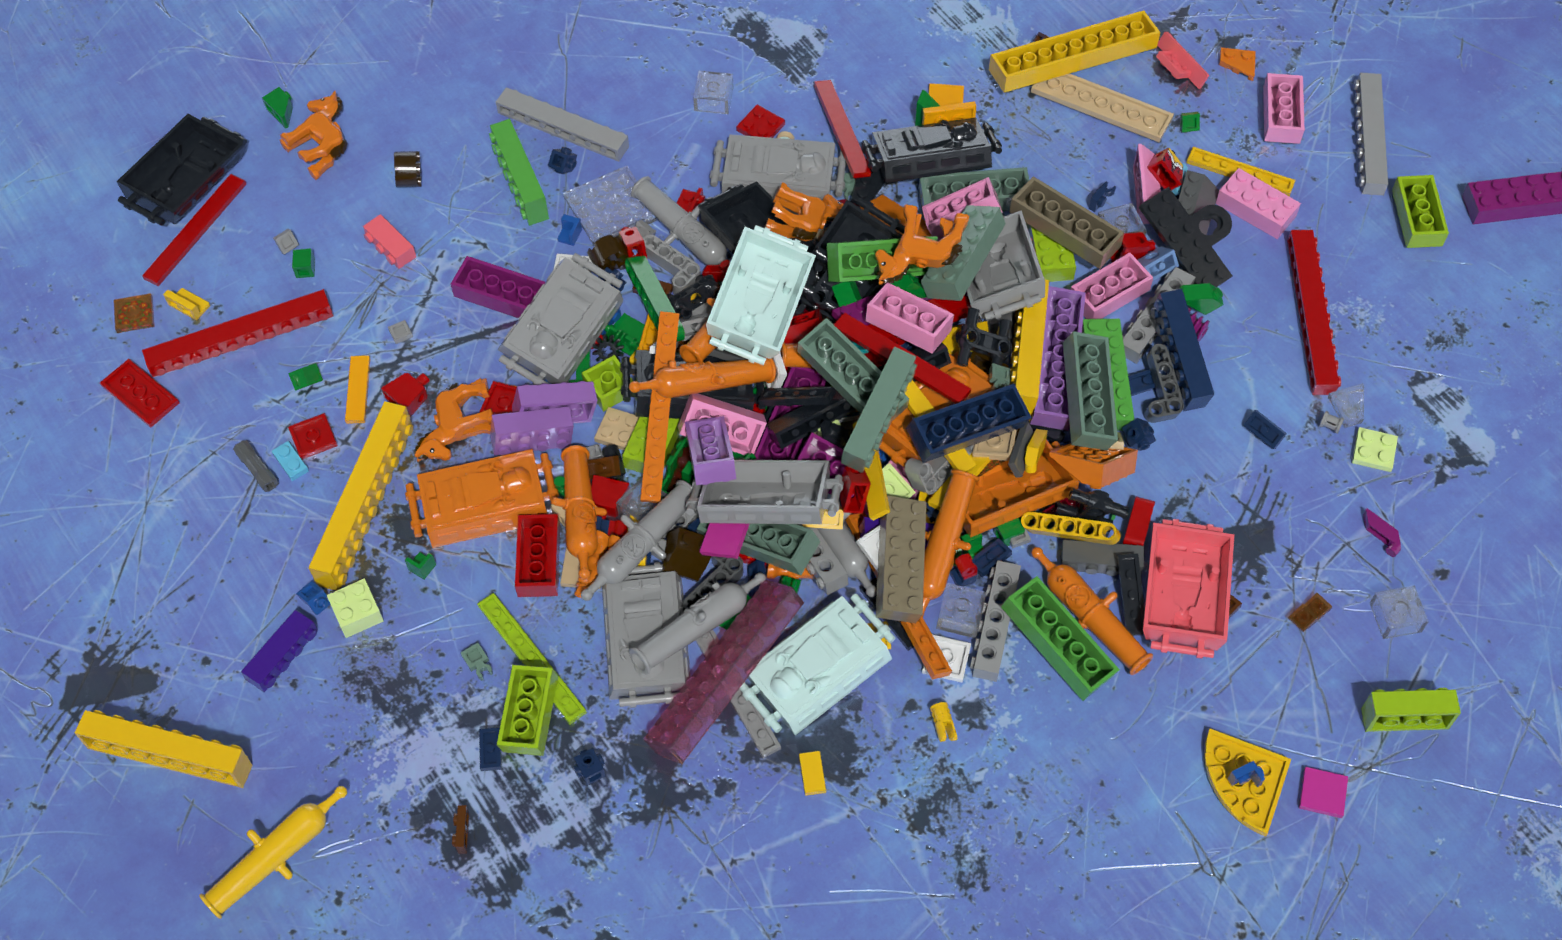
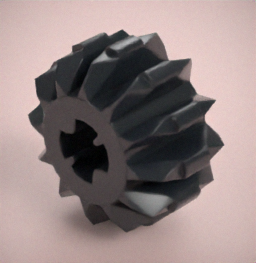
(605, 343)

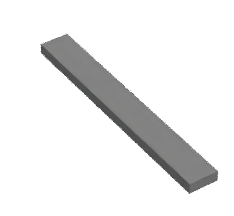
(752, 720)

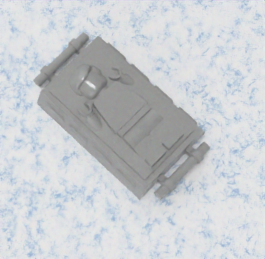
(770, 161)
(1009, 274)
(562, 322)
(769, 494)
(632, 615)

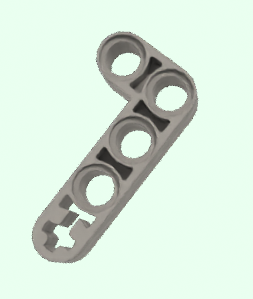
(673, 261)
(929, 475)

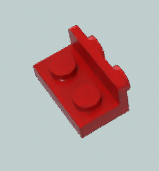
(689, 200)

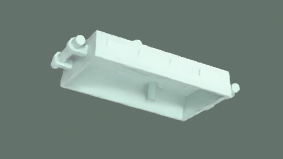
(759, 294)
(818, 664)

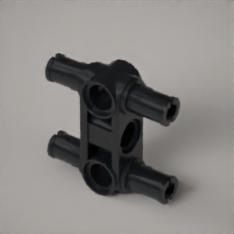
(704, 286)
(823, 286)
(983, 341)
(1091, 506)

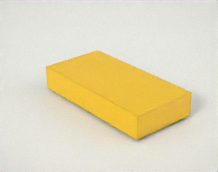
(812, 773)

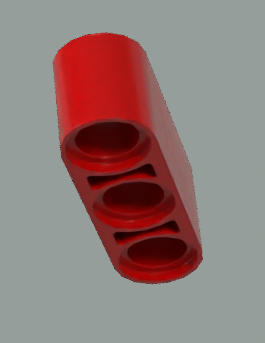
(1139, 521)

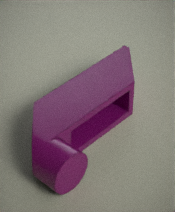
(1383, 532)

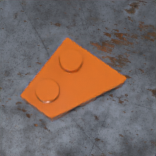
(1238, 61)

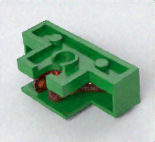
(678, 467)

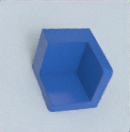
(570, 229)

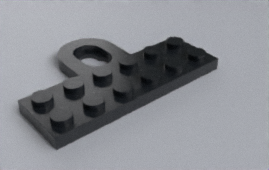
(1183, 235)

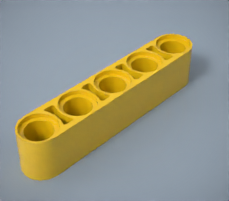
(1077, 533)

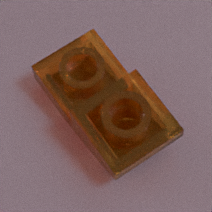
(1310, 612)

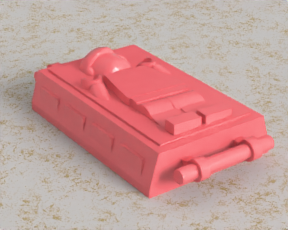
(1188, 588)

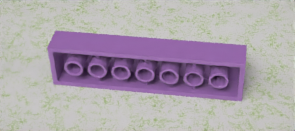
(1063, 317)

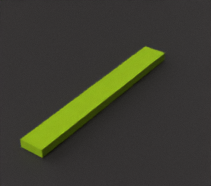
(529, 654)

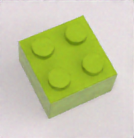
(607, 382)

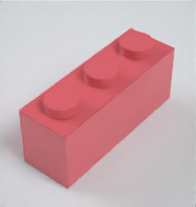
(389, 241)

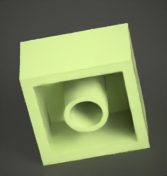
(355, 608)

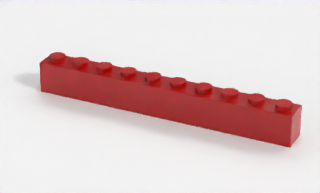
(1313, 312)
(237, 333)

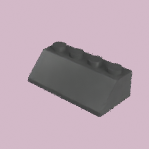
(1196, 194)

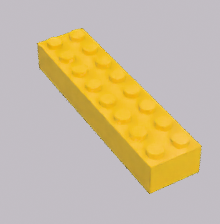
(1028, 350)
(164, 748)

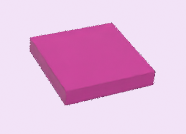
(724, 539)
(1323, 792)

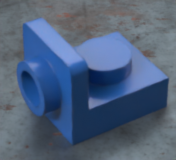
(314, 597)
(1246, 773)

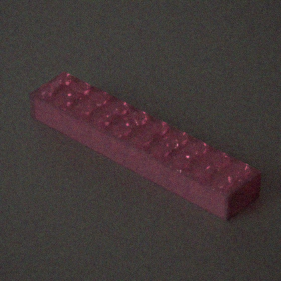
(723, 671)

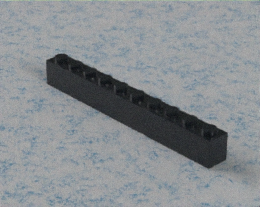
(808, 418)

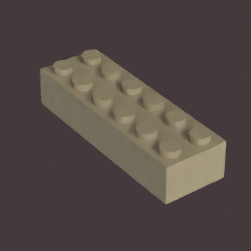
(1067, 222)
(901, 561)

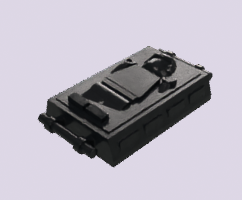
(931, 149)
(180, 169)
(740, 208)
(851, 225)
(643, 371)

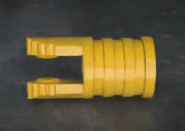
(943, 721)

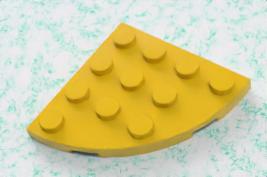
(1245, 802)

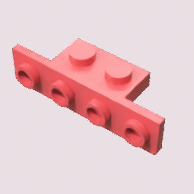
(1179, 61)

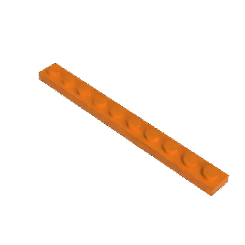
(659, 412)
(918, 632)

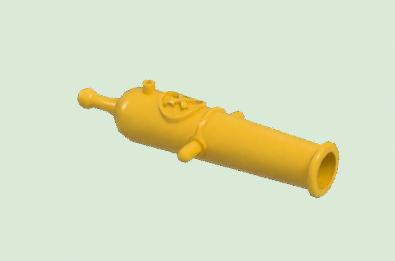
(270, 853)

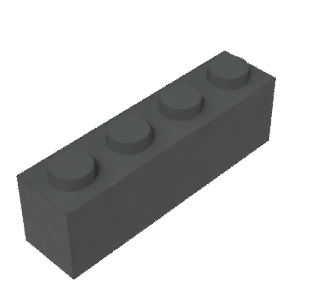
(1097, 557)

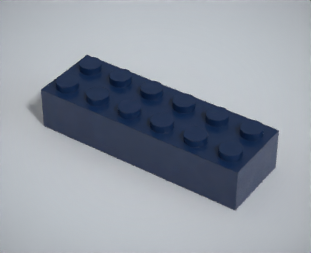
(1180, 338)
(968, 423)

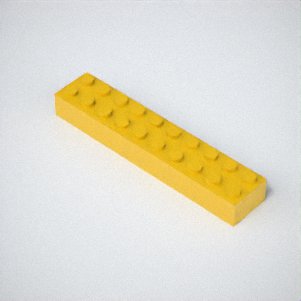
(1073, 51)
(361, 497)

